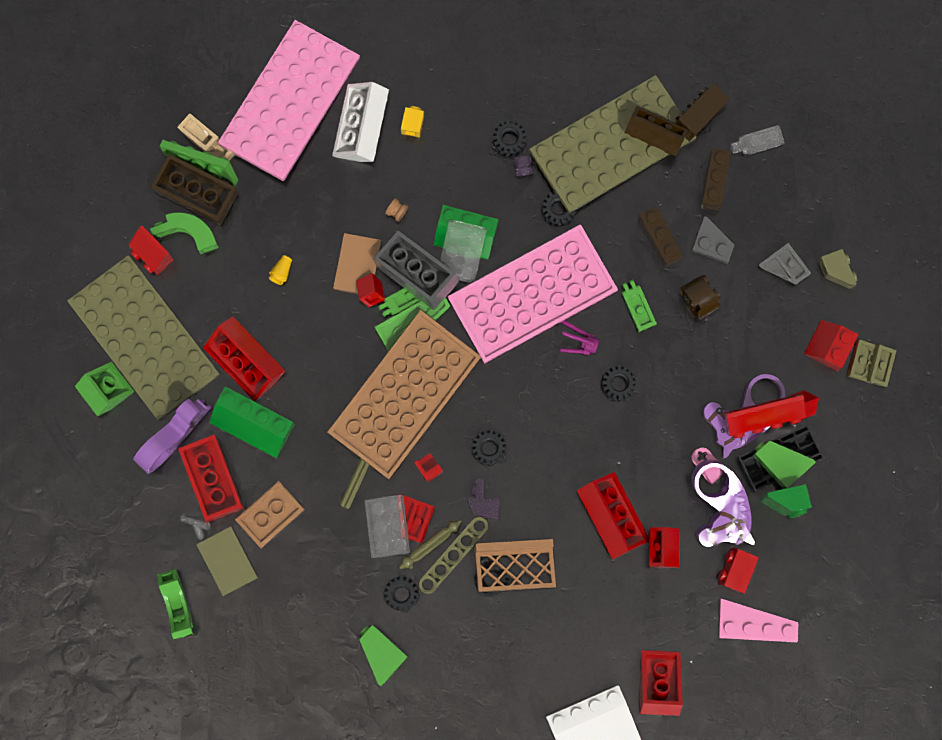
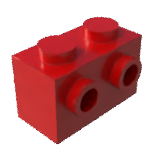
(664, 547)
(737, 570)

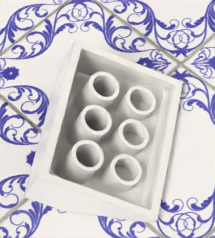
(595, 718)

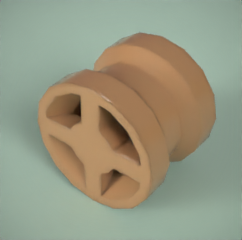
(396, 210)

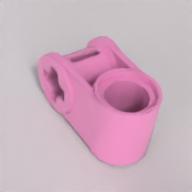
(711, 474)

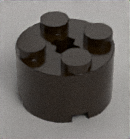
(700, 297)

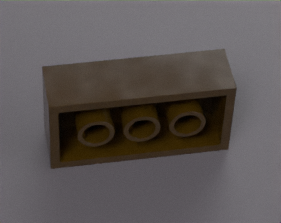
(194, 189)

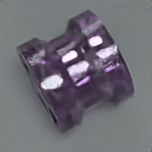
(523, 166)

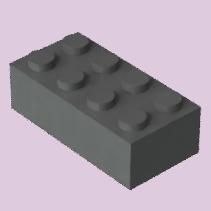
(416, 270)

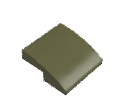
(871, 363)

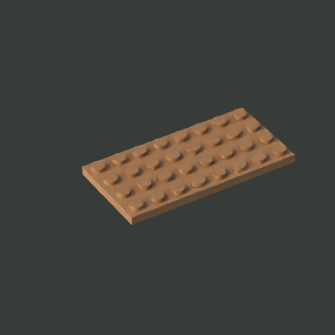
(404, 394)

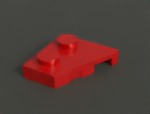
(417, 518)

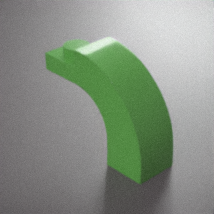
(189, 224)
(176, 604)

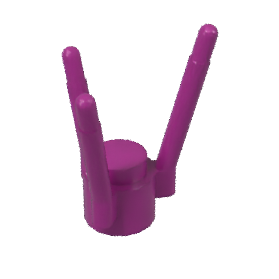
(589, 341)

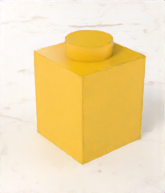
(412, 121)

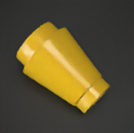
(280, 271)

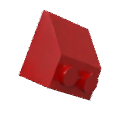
(150, 251)
(831, 344)

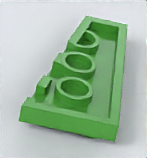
(204, 160)

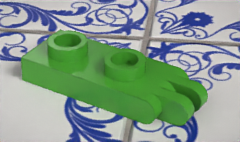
(398, 302)
(638, 306)

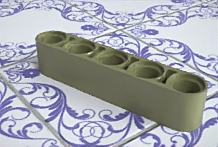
(457, 546)

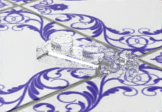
(759, 141)

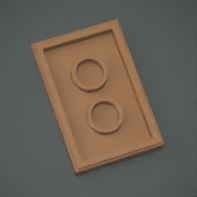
(355, 261)
(269, 514)

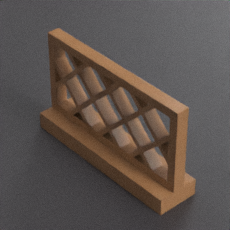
(514, 548)

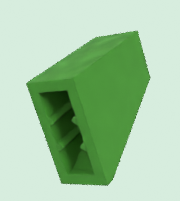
(782, 462)
(381, 653)

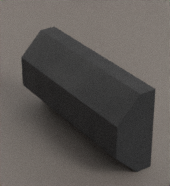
(798, 440)

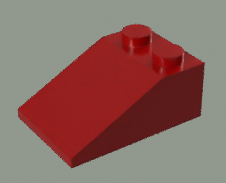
(660, 683)

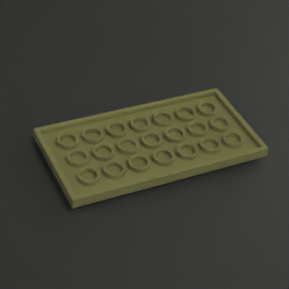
(596, 151)
(143, 338)

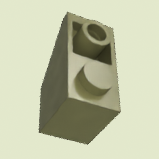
(837, 269)

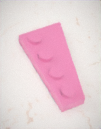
(751, 624)

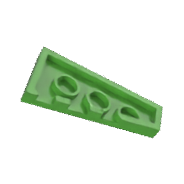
(393, 328)

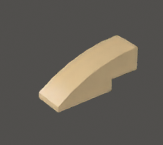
(203, 137)

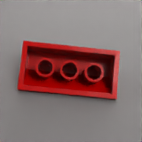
(243, 358)
(765, 414)
(613, 515)

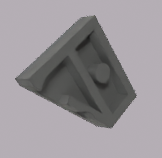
(712, 242)
(786, 265)

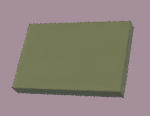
(227, 561)

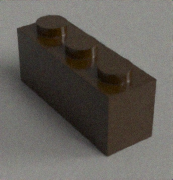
(702, 110)
(656, 131)
(715, 179)
(660, 237)

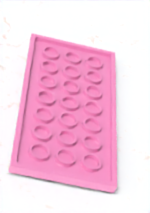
(289, 100)
(532, 293)

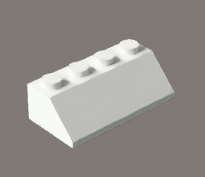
(360, 122)

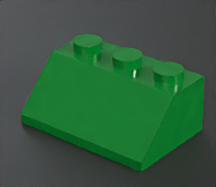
(470, 218)
(788, 501)

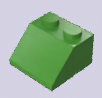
(104, 388)

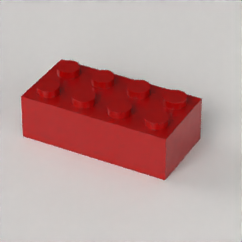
(211, 478)

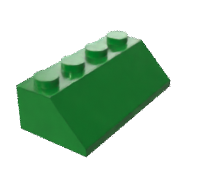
(251, 422)

